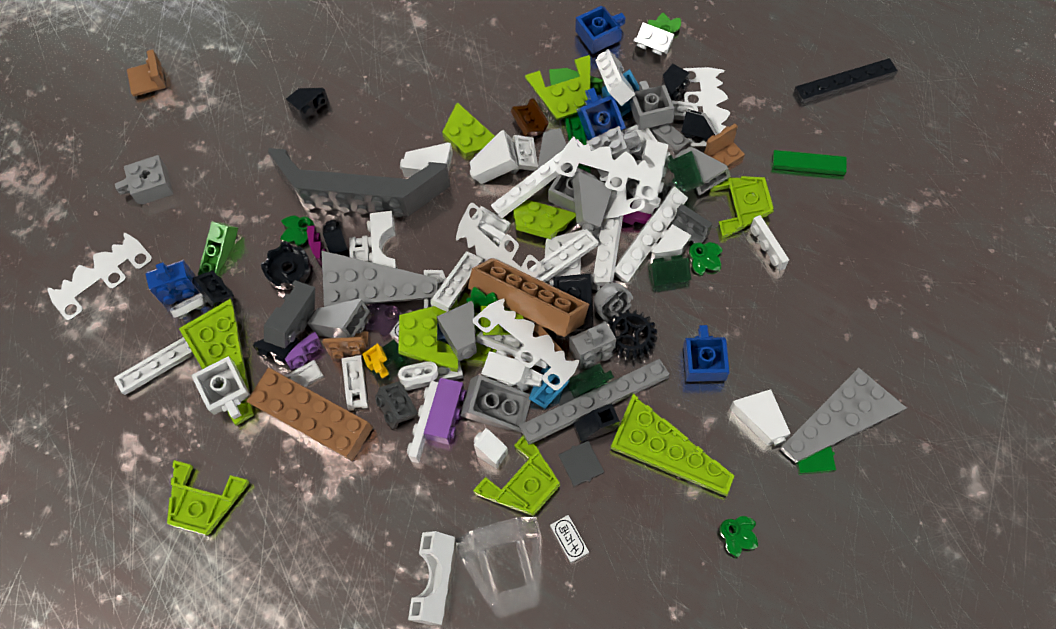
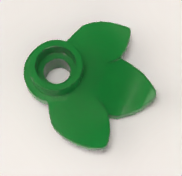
(295, 230)
(707, 259)
(480, 299)
(742, 535)

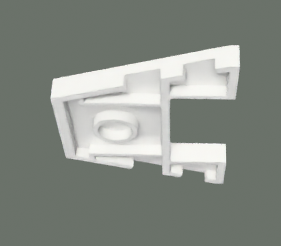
(558, 241)

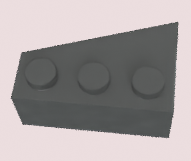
(292, 316)

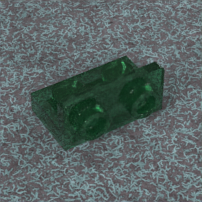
(685, 171)
(670, 271)
(394, 359)
(588, 380)

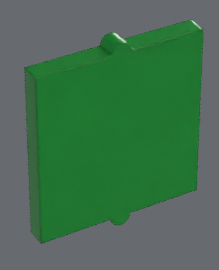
(820, 462)

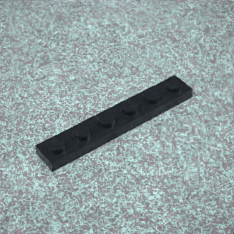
(845, 80)

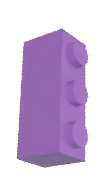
(445, 411)

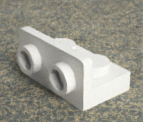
(654, 38)
(525, 153)

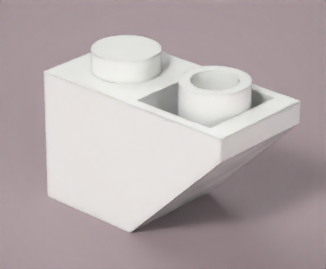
(672, 243)
(490, 448)

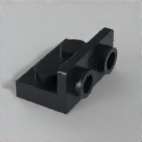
(212, 288)

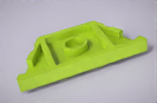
(466, 132)
(541, 219)

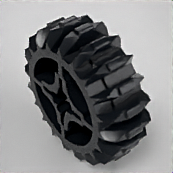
(641, 326)

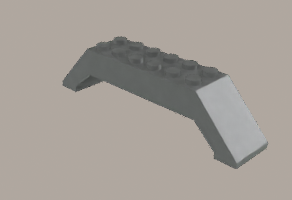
(361, 192)

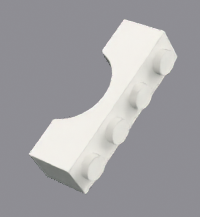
(611, 72)
(653, 153)
(382, 229)
(437, 552)

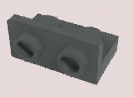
(692, 223)
(395, 404)

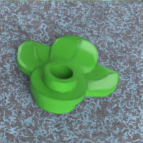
(665, 23)

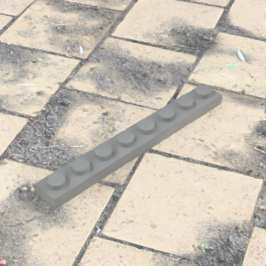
(579, 407)

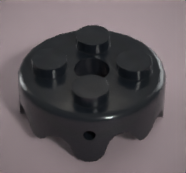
(281, 257)

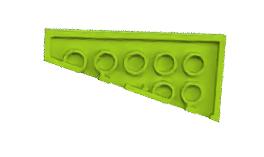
(215, 338)
(661, 445)

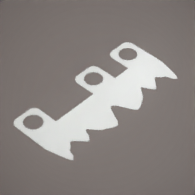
(709, 98)
(622, 167)
(618, 203)
(488, 249)
(104, 265)
(539, 347)

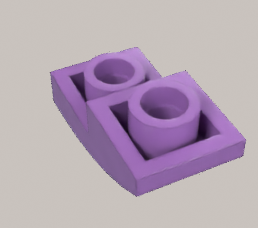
(297, 355)

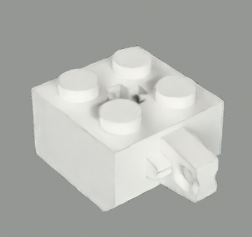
(510, 371)
(230, 395)

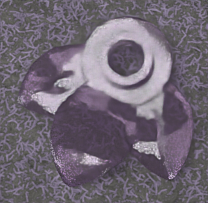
(380, 318)

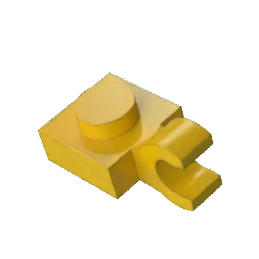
(374, 360)

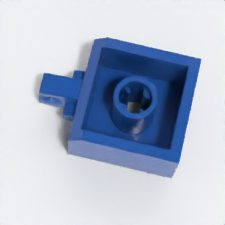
(599, 28)
(598, 107)
(171, 282)
(701, 347)

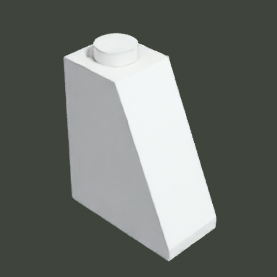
(419, 159)
(494, 159)
(763, 417)

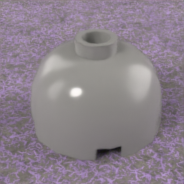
(611, 300)

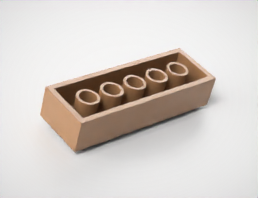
(530, 296)
(310, 414)

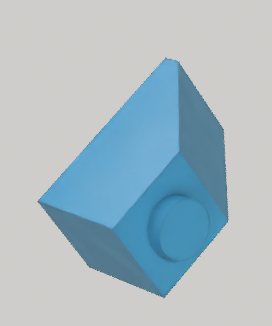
(545, 394)

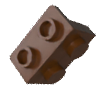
(530, 118)

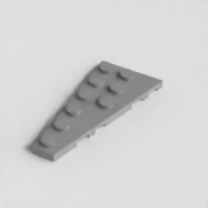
(373, 283)
(848, 411)

